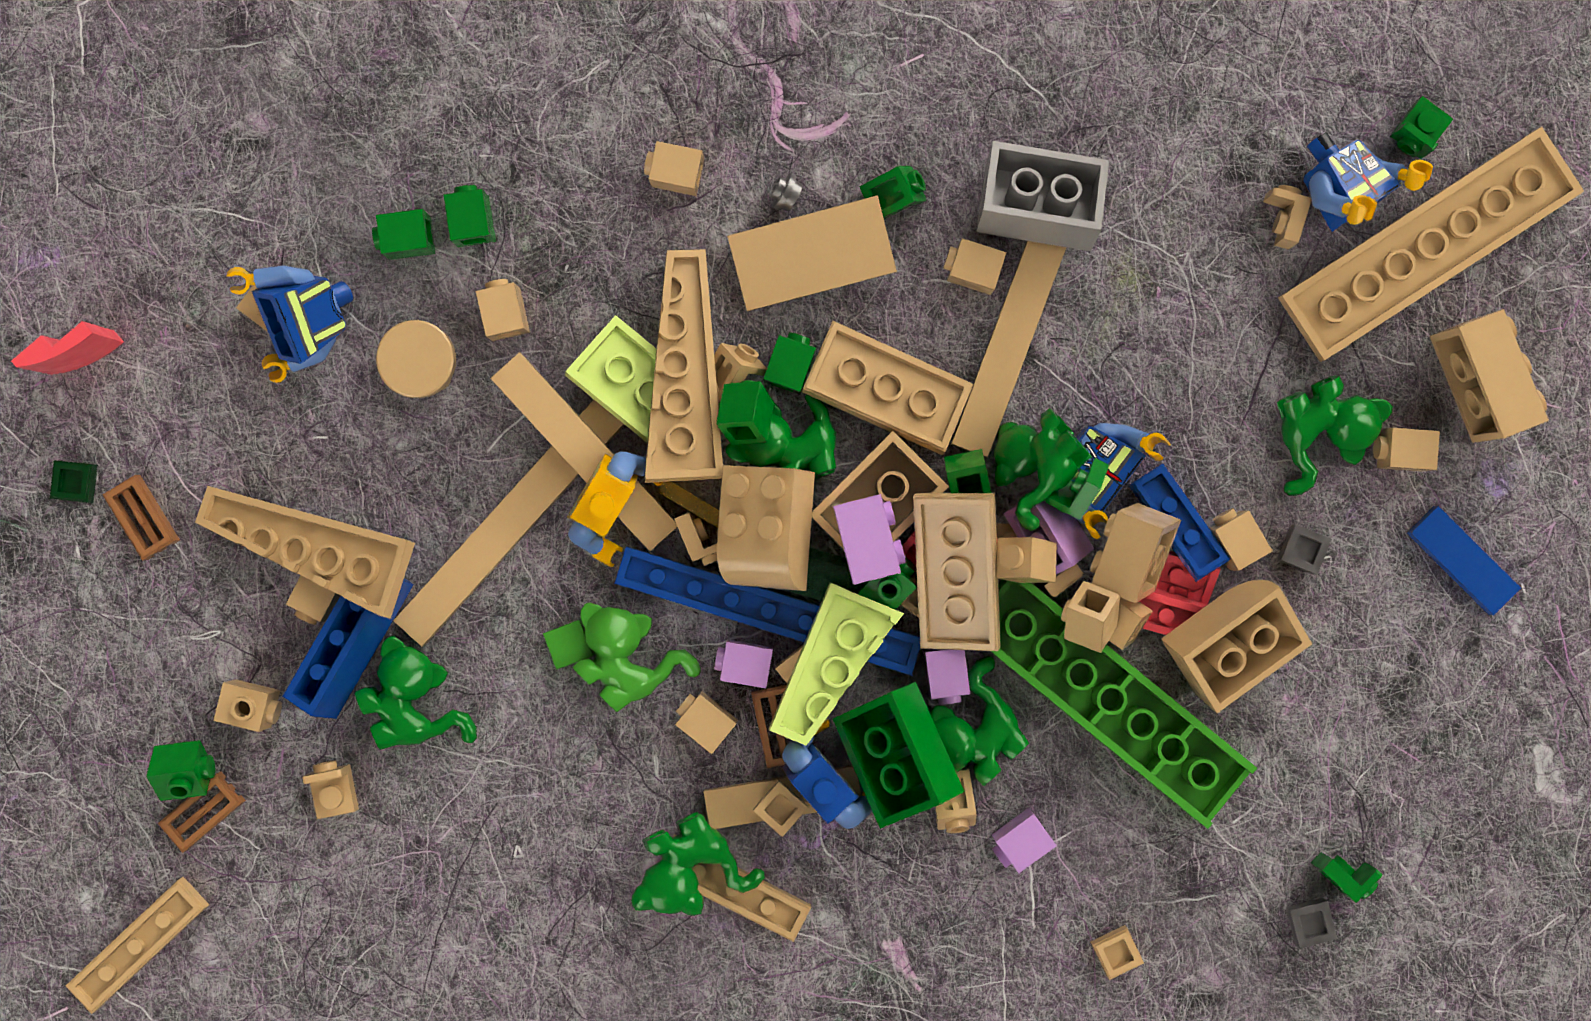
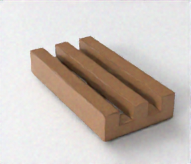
(154, 510)
(771, 693)
(226, 791)

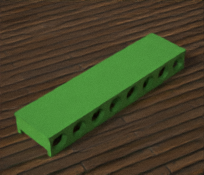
(1118, 705)

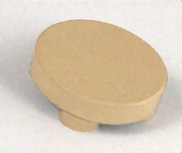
(416, 359)

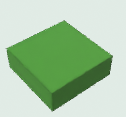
(567, 644)

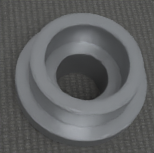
(785, 192)

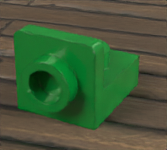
(1421, 128)
(896, 189)
(1080, 492)
(1351, 883)

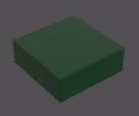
(73, 481)

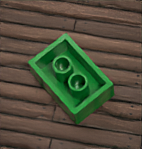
(898, 755)

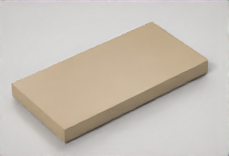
(812, 253)
(887, 388)
(957, 571)

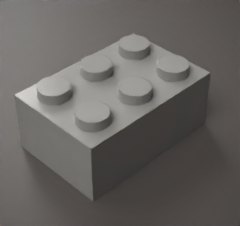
(1043, 196)

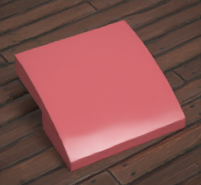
(75, 350)
(1177, 596)

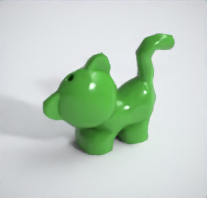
(614, 637)

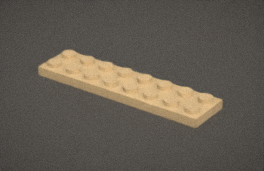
(1431, 244)

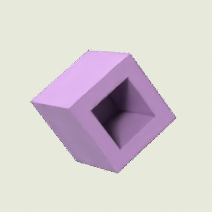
(744, 663)
(946, 675)
(1022, 841)

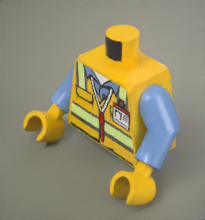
(602, 503)

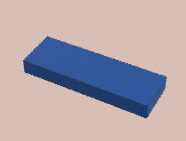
(1194, 540)
(1463, 560)

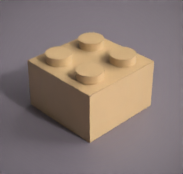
(1134, 551)

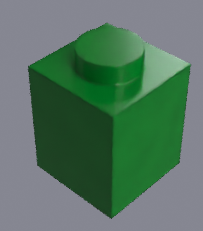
(469, 216)
(404, 234)
(790, 363)
(745, 412)
(967, 472)

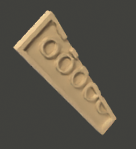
(684, 402)
(330, 553)

